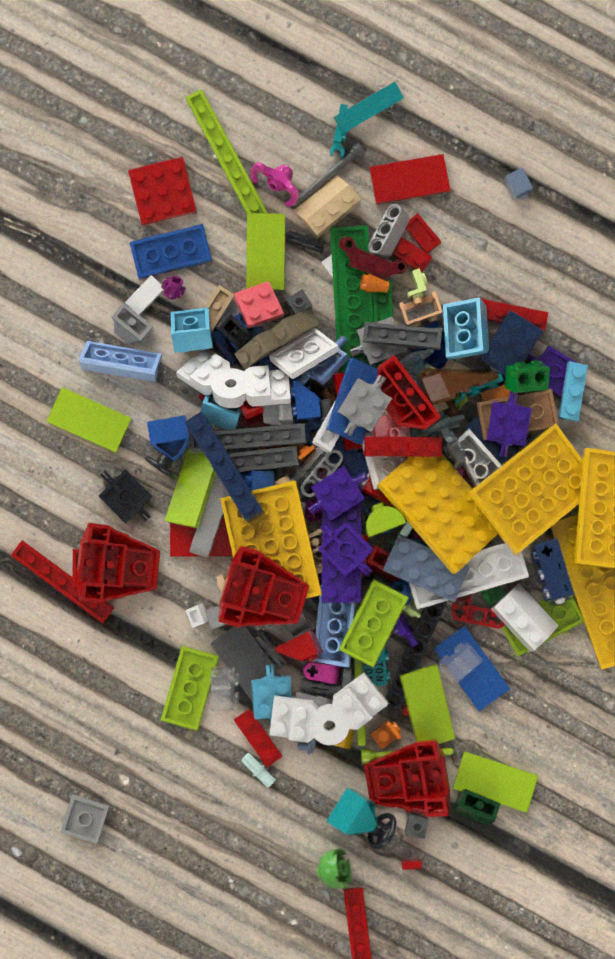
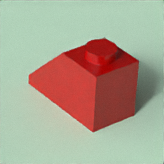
(377, 561)
(301, 647)

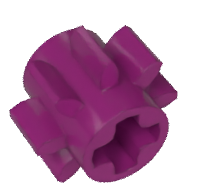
(173, 287)
(317, 516)

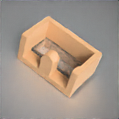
(421, 310)

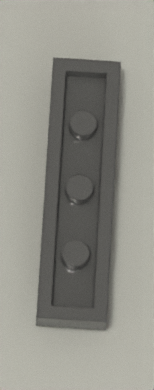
(402, 335)
(266, 459)

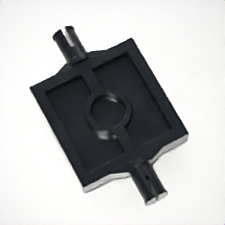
(125, 496)

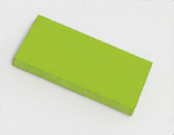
(265, 250)
(89, 420)
(191, 491)
(565, 615)
(373, 623)
(189, 688)
(427, 705)
(495, 781)

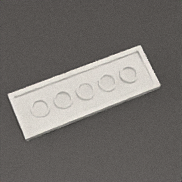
(487, 570)

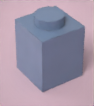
(518, 184)

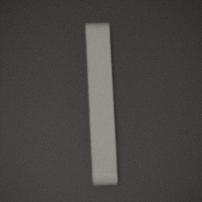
(211, 519)

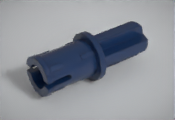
(224, 348)

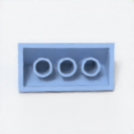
(120, 361)
(331, 629)

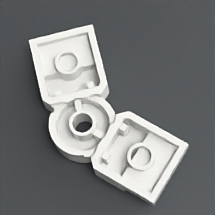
(233, 386)
(350, 709)

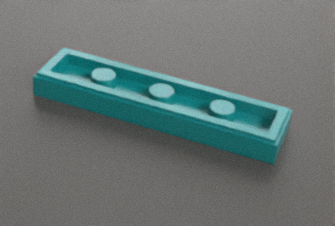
(368, 107)

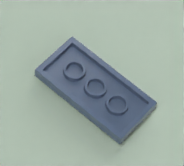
(424, 569)

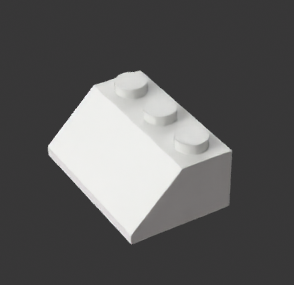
(524, 617)

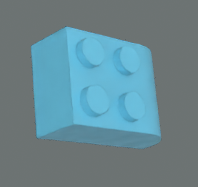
(465, 328)

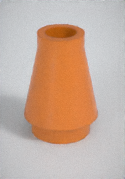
(371, 283)

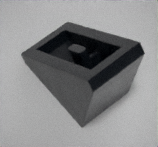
(234, 331)

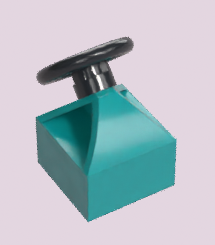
(357, 815)

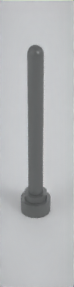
(355, 152)

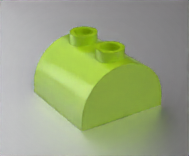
(383, 519)

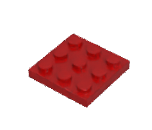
(162, 191)

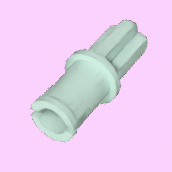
(258, 770)

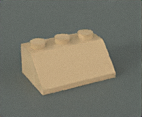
(327, 206)

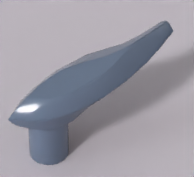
(309, 747)

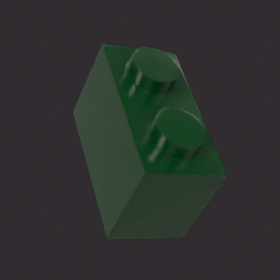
(476, 807)

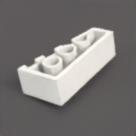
(479, 460)

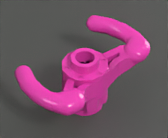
(277, 180)

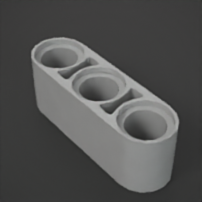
(389, 232)
(324, 463)

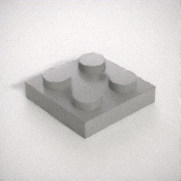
(84, 818)

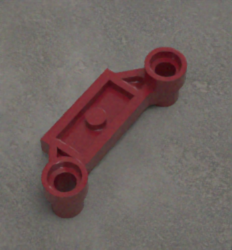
(370, 263)

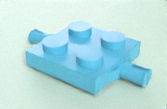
(264, 691)

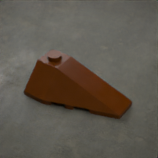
(443, 384)

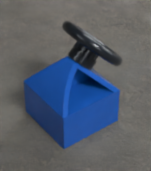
(169, 438)

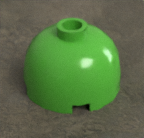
(334, 870)

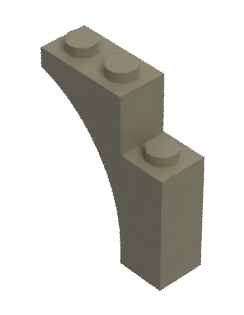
(275, 338)

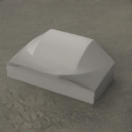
(130, 325)
(278, 414)

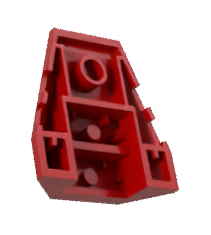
(114, 565)
(260, 592)
(411, 779)

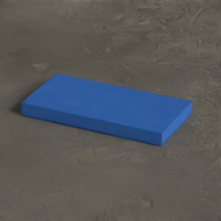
(170, 251)
(339, 422)
(483, 682)

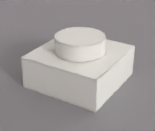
(197, 615)

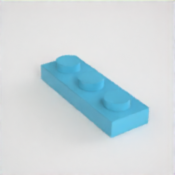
(572, 391)

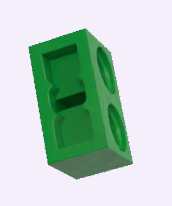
(532, 377)

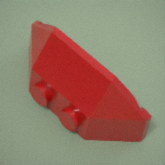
(408, 403)

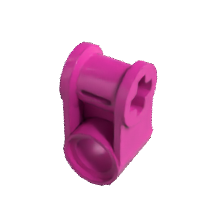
(325, 672)

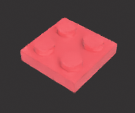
(258, 305)

